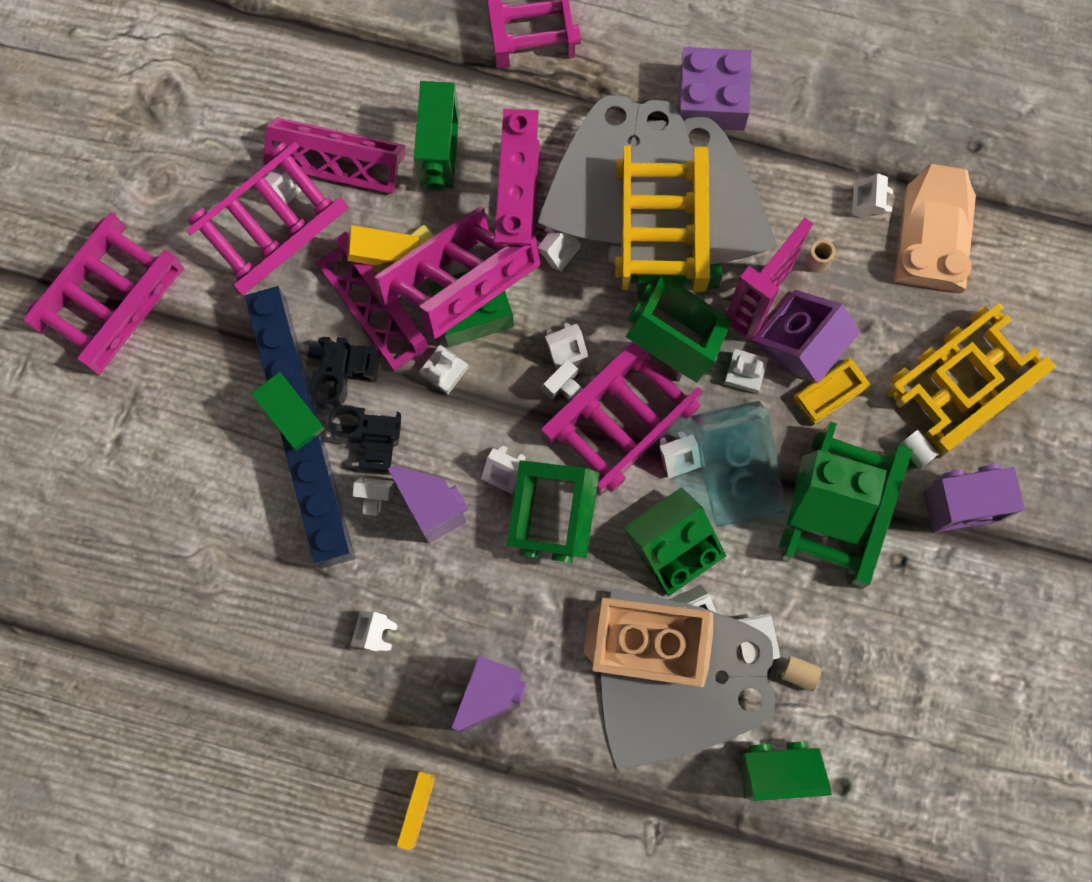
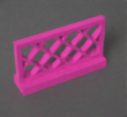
(758, 290)

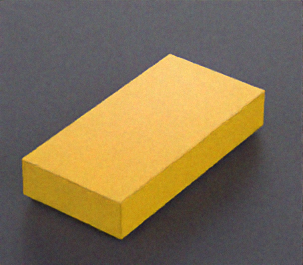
(378, 246)
(831, 392)
(416, 810)

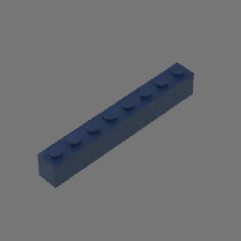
(310, 464)

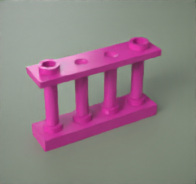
(506, 44)
(517, 178)
(273, 252)
(460, 295)
(118, 323)
(587, 404)

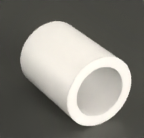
(922, 451)

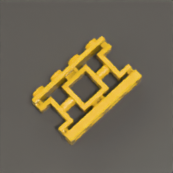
(986, 400)

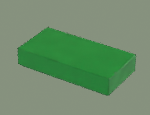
(288, 411)

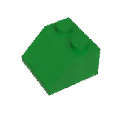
(488, 319)
(835, 496)
(784, 773)

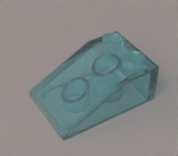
(739, 463)

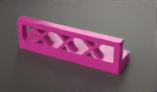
(341, 144)
(394, 310)

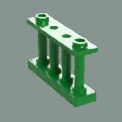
(862, 564)

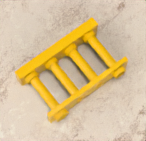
(693, 235)

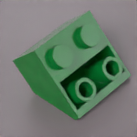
(675, 540)

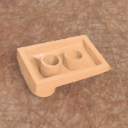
(936, 230)
(650, 641)

